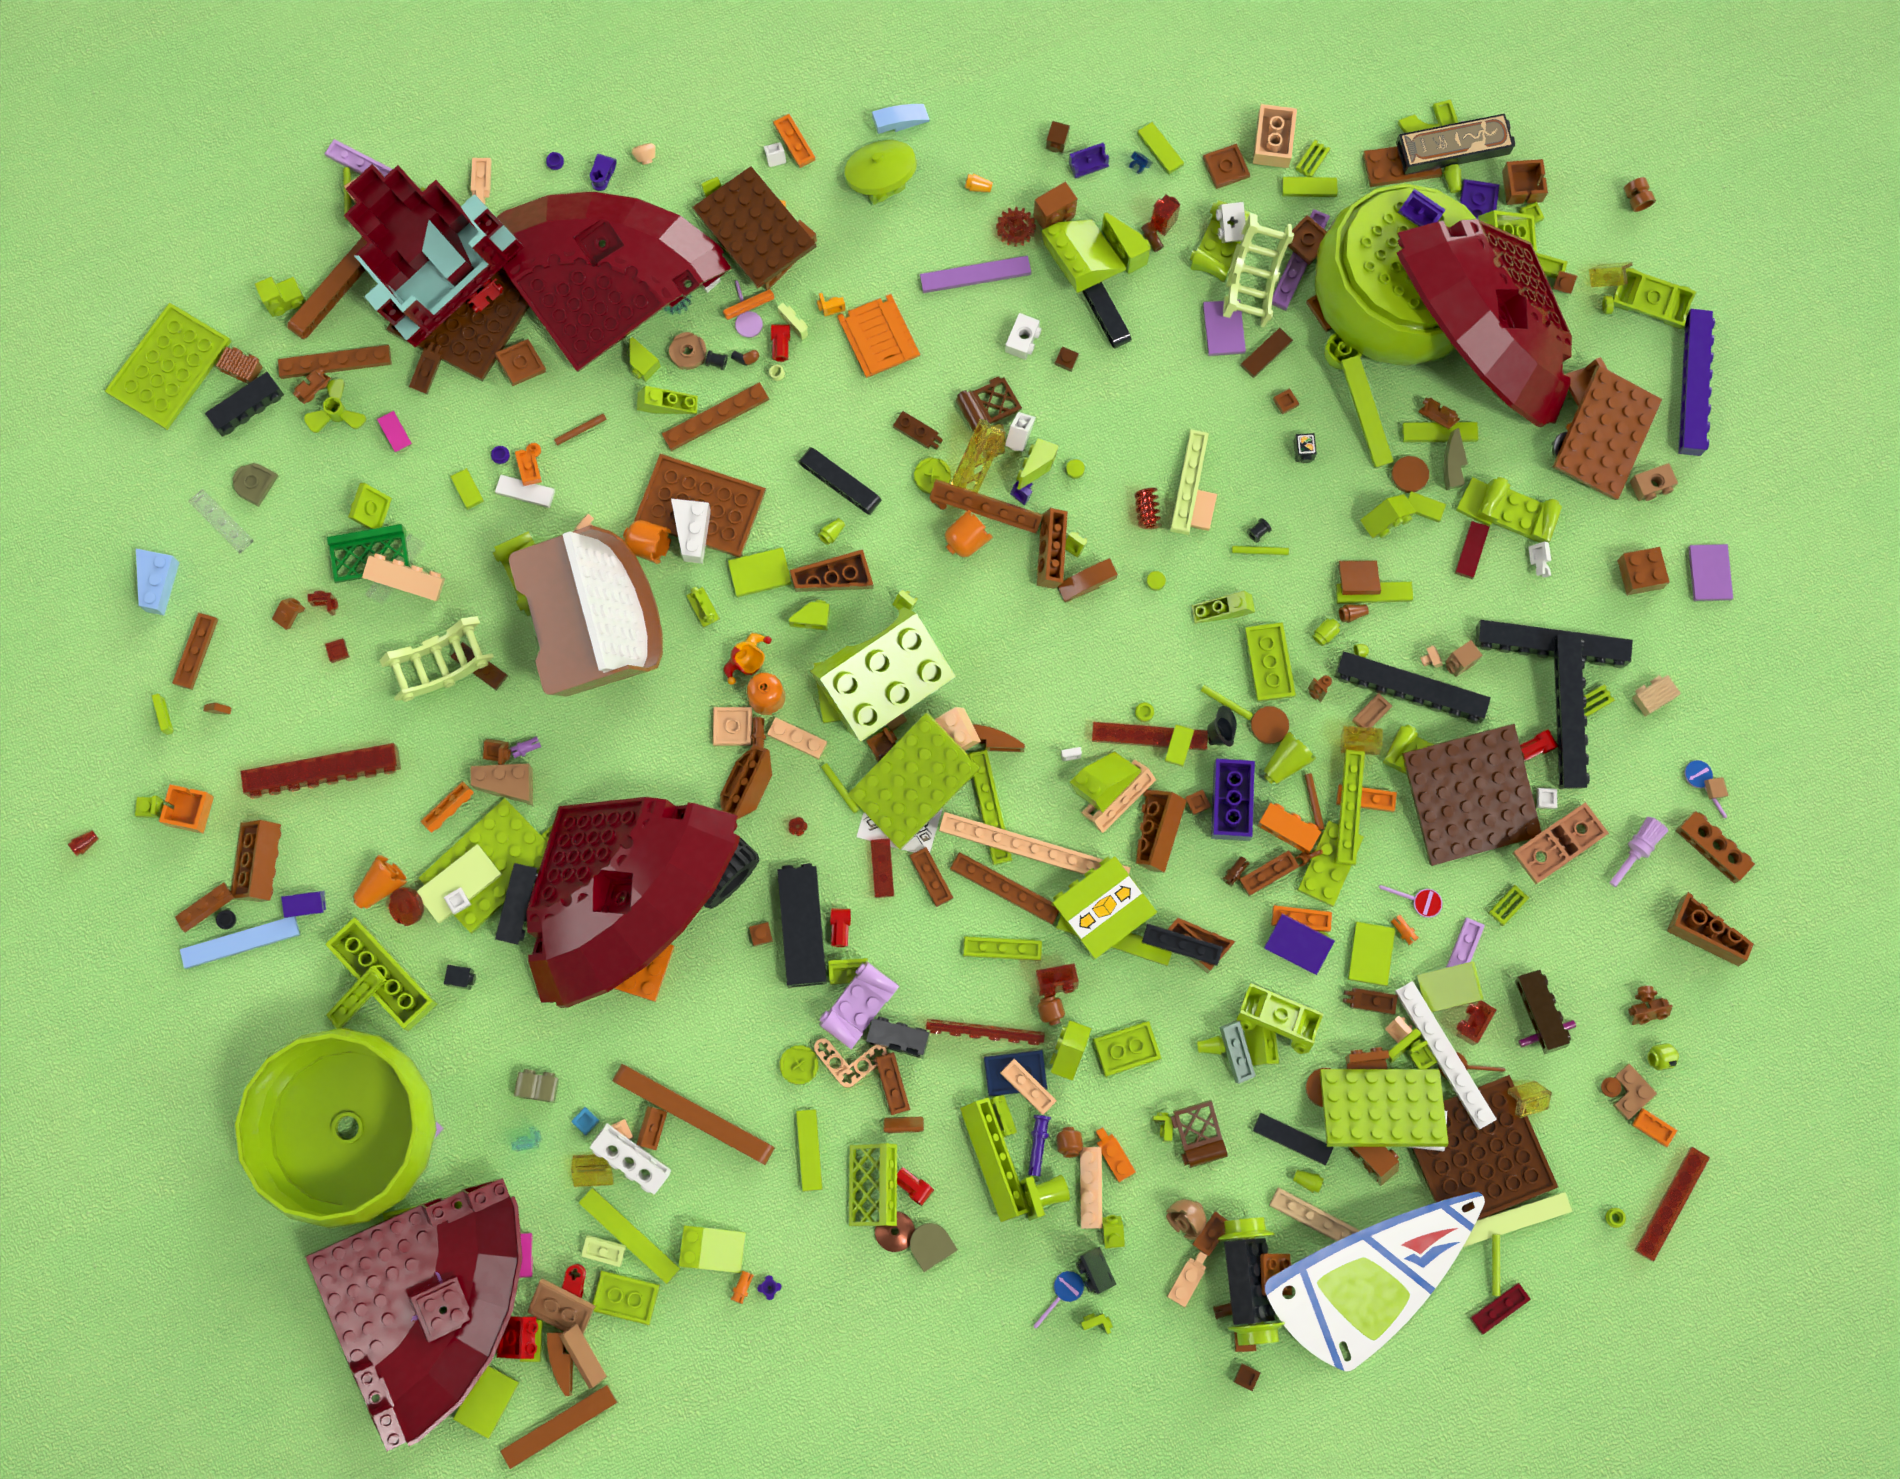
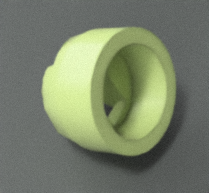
(774, 372)

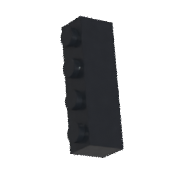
(244, 404)
(516, 904)

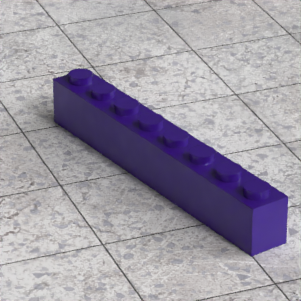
(1696, 382)

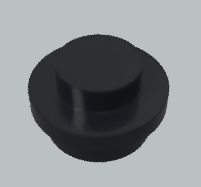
(226, 919)

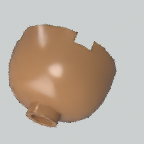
(1187, 1217)

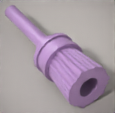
(1641, 845)

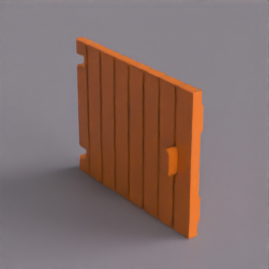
(878, 333)

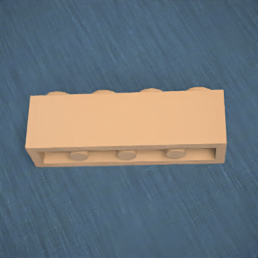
(402, 577)

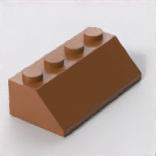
(255, 861)

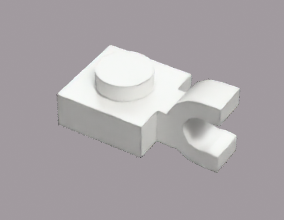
(1539, 556)

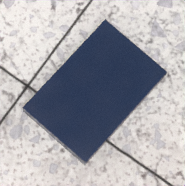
(1031, 1061)

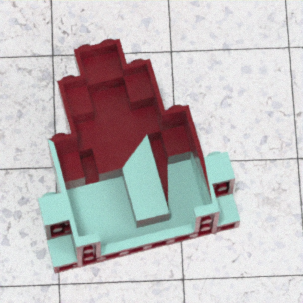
(423, 248)

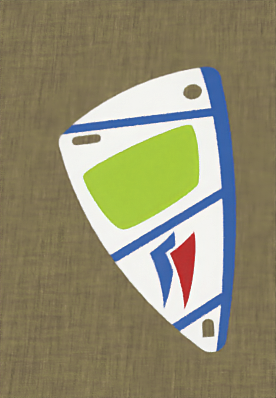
(1371, 1280)

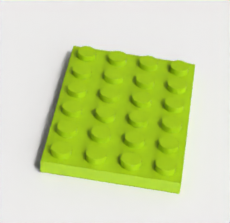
(168, 366)
(914, 781)
(505, 840)
(1383, 1108)

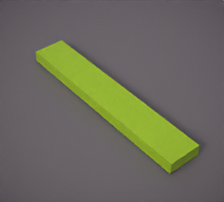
(1366, 411)
(989, 801)
(1350, 807)
(1130, 944)
(629, 1236)

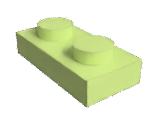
(789, 317)
(603, 1251)

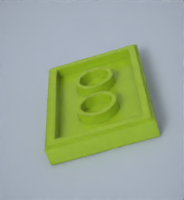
(759, 572)
(1371, 954)
(1450, 987)
(1127, 1049)
(625, 1297)
(486, 1402)

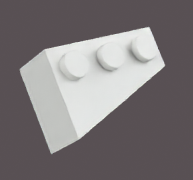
(692, 528)

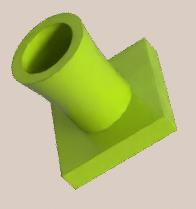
(1044, 1194)

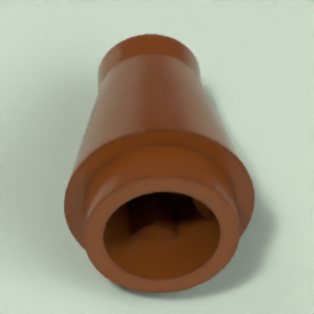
(1352, 612)

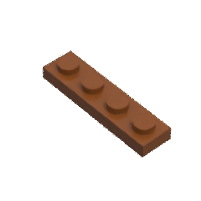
(195, 651)

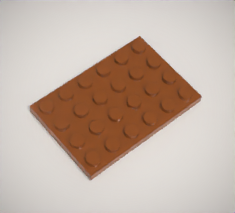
(1607, 433)
(731, 502)

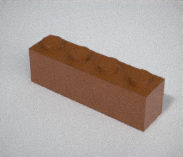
(1159, 828)

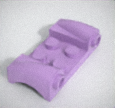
(858, 1004)

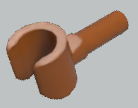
(1306, 857)

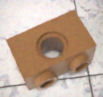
(1661, 475)
(1463, 658)

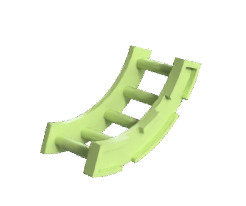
(1238, 266)
(434, 645)

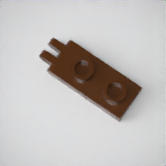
(426, 368)
(917, 431)
(1371, 1001)

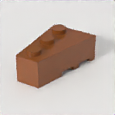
(1192, 930)

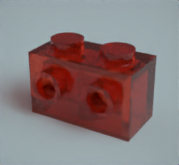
(1165, 214)
(1057, 980)
(1475, 1022)

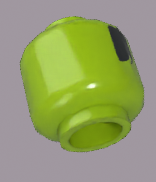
(1663, 1056)

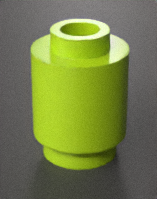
(1326, 631)

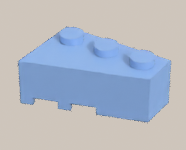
(155, 580)

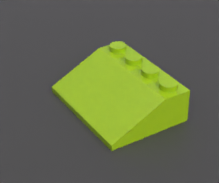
(1082, 253)

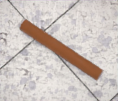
(580, 429)
(1314, 801)

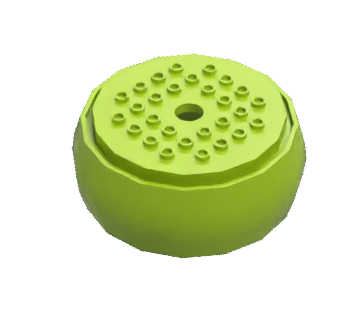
(1367, 288)
(292, 1121)

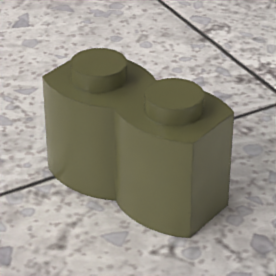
(536, 1087)

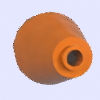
(378, 882)

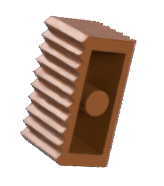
(238, 365)

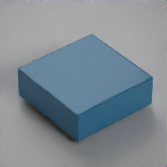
(585, 1121)

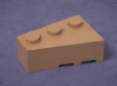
(507, 781)

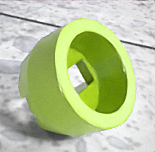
(1361, 650)

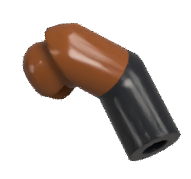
(745, 359)

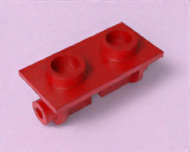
(479, 299)

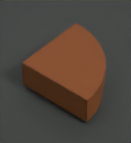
(217, 708)

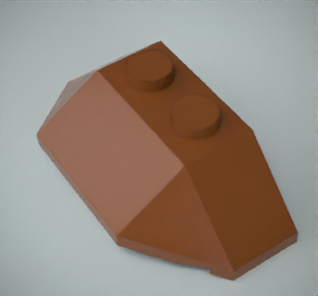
(747, 782)

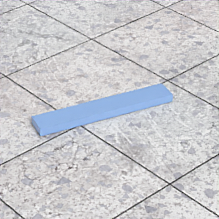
(239, 942)

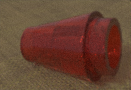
(82, 843)

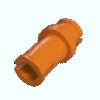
(1404, 930)
(740, 1291)

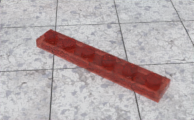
(1143, 735)
(977, 1030)
(1672, 1204)

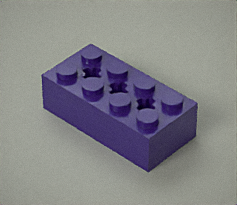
(1243, 793)

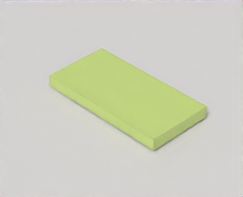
(470, 872)

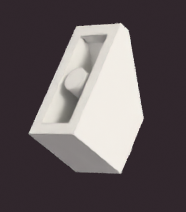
(1020, 431)

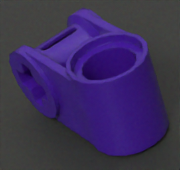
(602, 171)

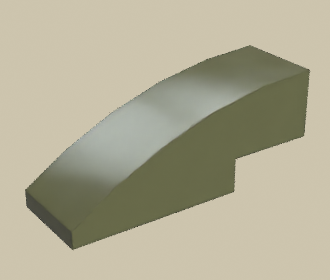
(1454, 460)

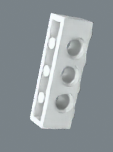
(627, 1148)

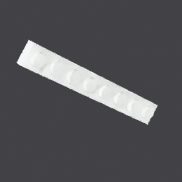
(1445, 1055)

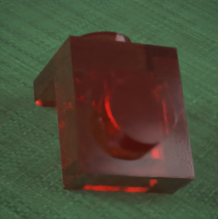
(321, 598)

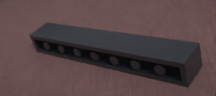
(1539, 641)
(1412, 687)
(1570, 711)

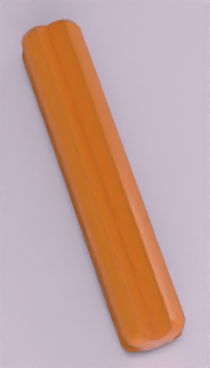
(748, 304)

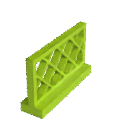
(885, 1185)

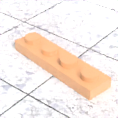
(1091, 1187)

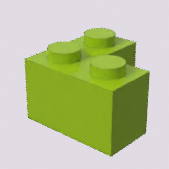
(280, 296)
(1389, 513)
(1070, 1050)

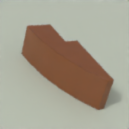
(1088, 580)
(998, 740)
(560, 1362)

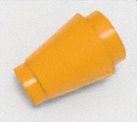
(978, 184)

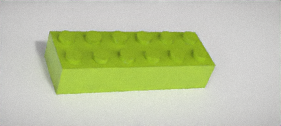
(401, 992)

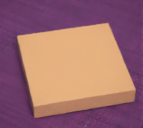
(1203, 510)
(732, 726)

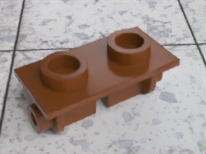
(306, 392)
(1442, 416)
(1319, 688)
(1658, 1009)

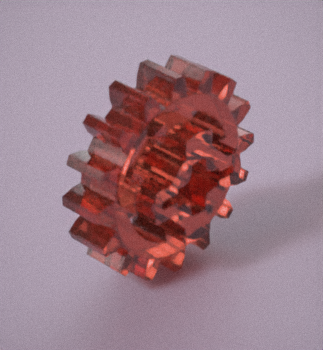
(1010, 221)

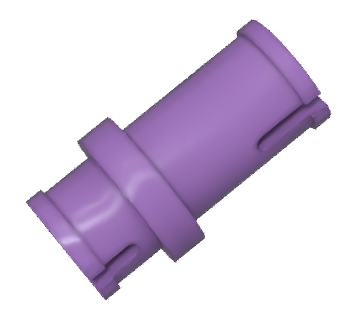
(525, 747)

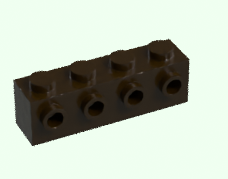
(1542, 1011)

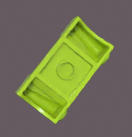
(1212, 254)
(1654, 298)
(1519, 512)
(502, 554)
(1404, 741)
(1280, 1016)

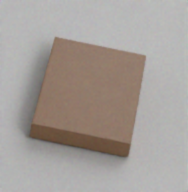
(560, 1307)

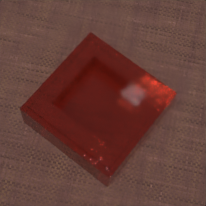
(337, 650)

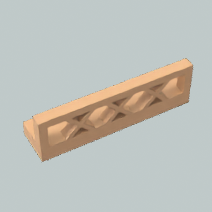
(1123, 801)

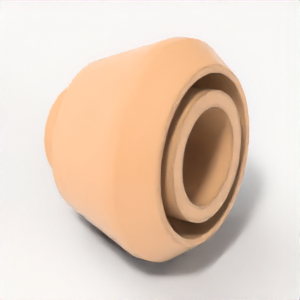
(644, 153)

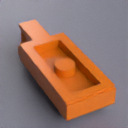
(1114, 1155)

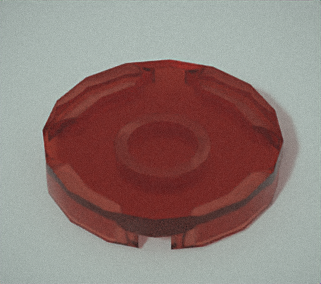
(406, 906)

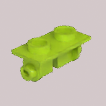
(702, 606)
(1003, 1115)

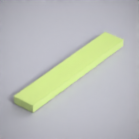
(1189, 482)
(1519, 1218)

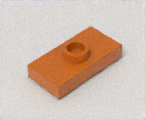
(1654, 1127)

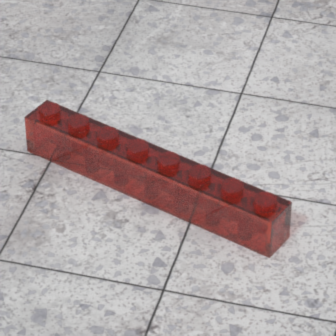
(320, 770)

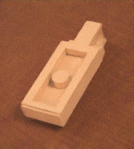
(481, 178)
(1188, 1280)

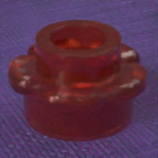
(797, 821)

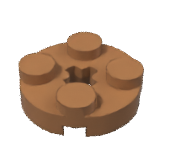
(683, 360)

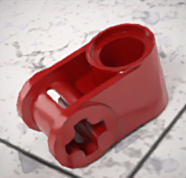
(573, 1285)

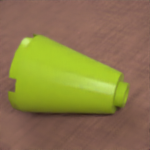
(1287, 759)

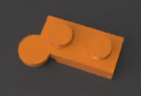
(528, 465)

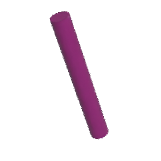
(1533, 1038)

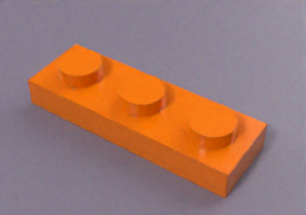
(794, 140)
(1374, 799)
(447, 807)
(1312, 918)

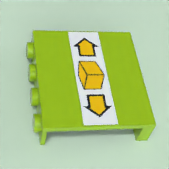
(1104, 906)

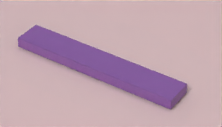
(1294, 270)
(975, 274)

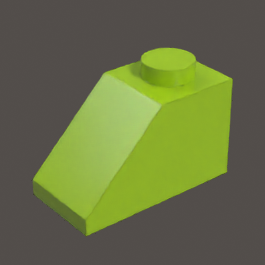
(642, 361)
(812, 616)

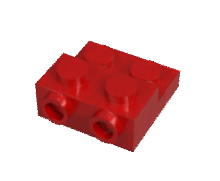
(518, 1339)

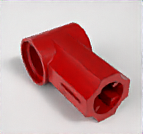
(780, 336)
(1541, 743)
(840, 926)
(917, 1189)

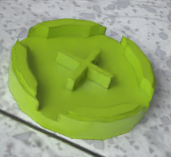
(928, 471)
(799, 1065)

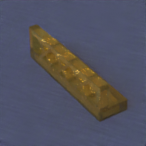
(970, 460)

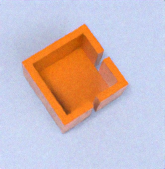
(189, 811)

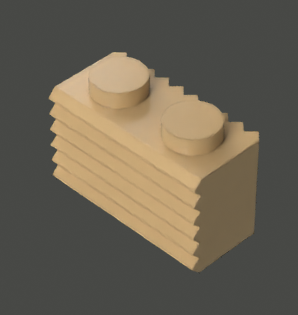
(1655, 695)

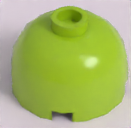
(1337, 350)

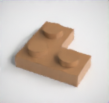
(1637, 1090)

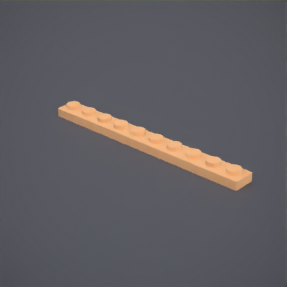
(1019, 844)

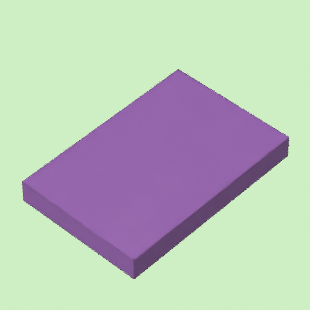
(1223, 334)
(1710, 572)

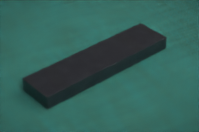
(1182, 945)
(1292, 1139)

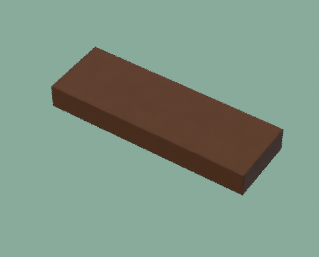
(1266, 353)
(490, 674)

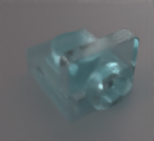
(524, 1143)

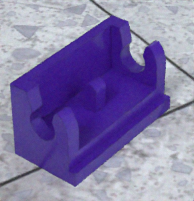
(1088, 160)
(1421, 209)
(303, 904)

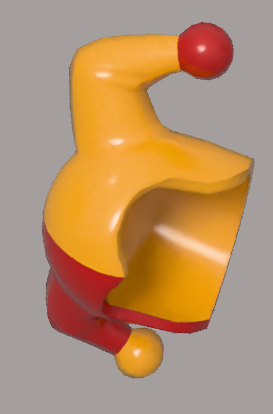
(746, 656)

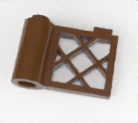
(974, 408)
(1202, 1150)

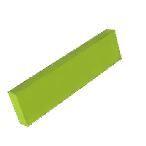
(1437, 433)
(1389, 593)
(1002, 948)
(356, 997)
(809, 1150)

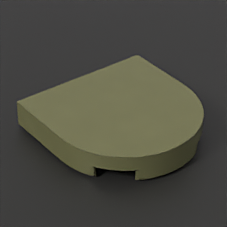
(253, 482)
(931, 1245)

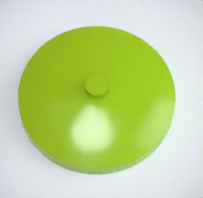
(880, 167)

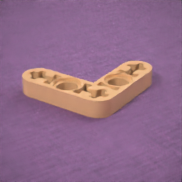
(844, 1067)

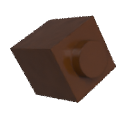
(1057, 137)

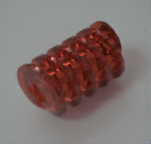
(1146, 510)

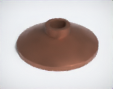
(901, 1240)

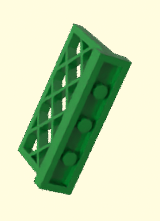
(362, 538)

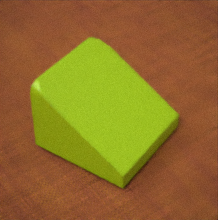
(711, 186)

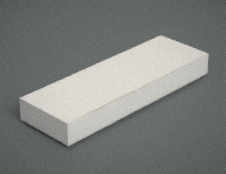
(532, 493)

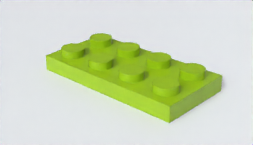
(1270, 662)
(1323, 876)

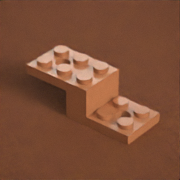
(1560, 843)

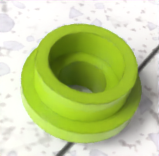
(1621, 1217)

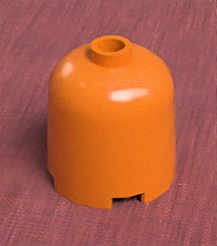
(966, 535)
(647, 540)
(769, 698)

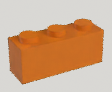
(1289, 828)

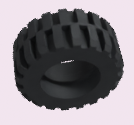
(738, 870)

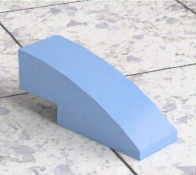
(899, 117)

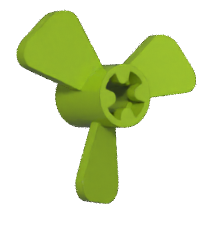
(319, 419)

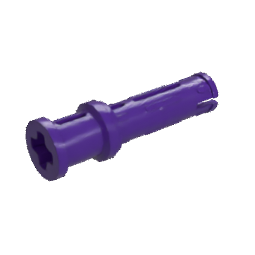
(1039, 1136)

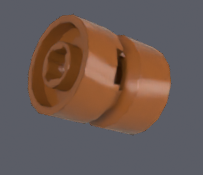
(1638, 193)

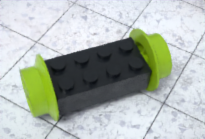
(1244, 1279)

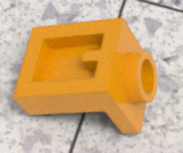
(832, 306)

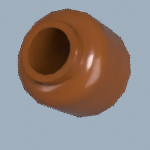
(1051, 1010)
(1069, 1142)

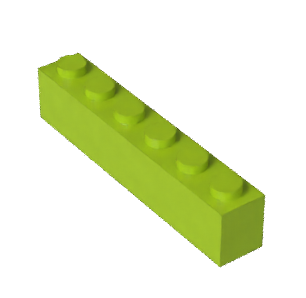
(994, 1159)

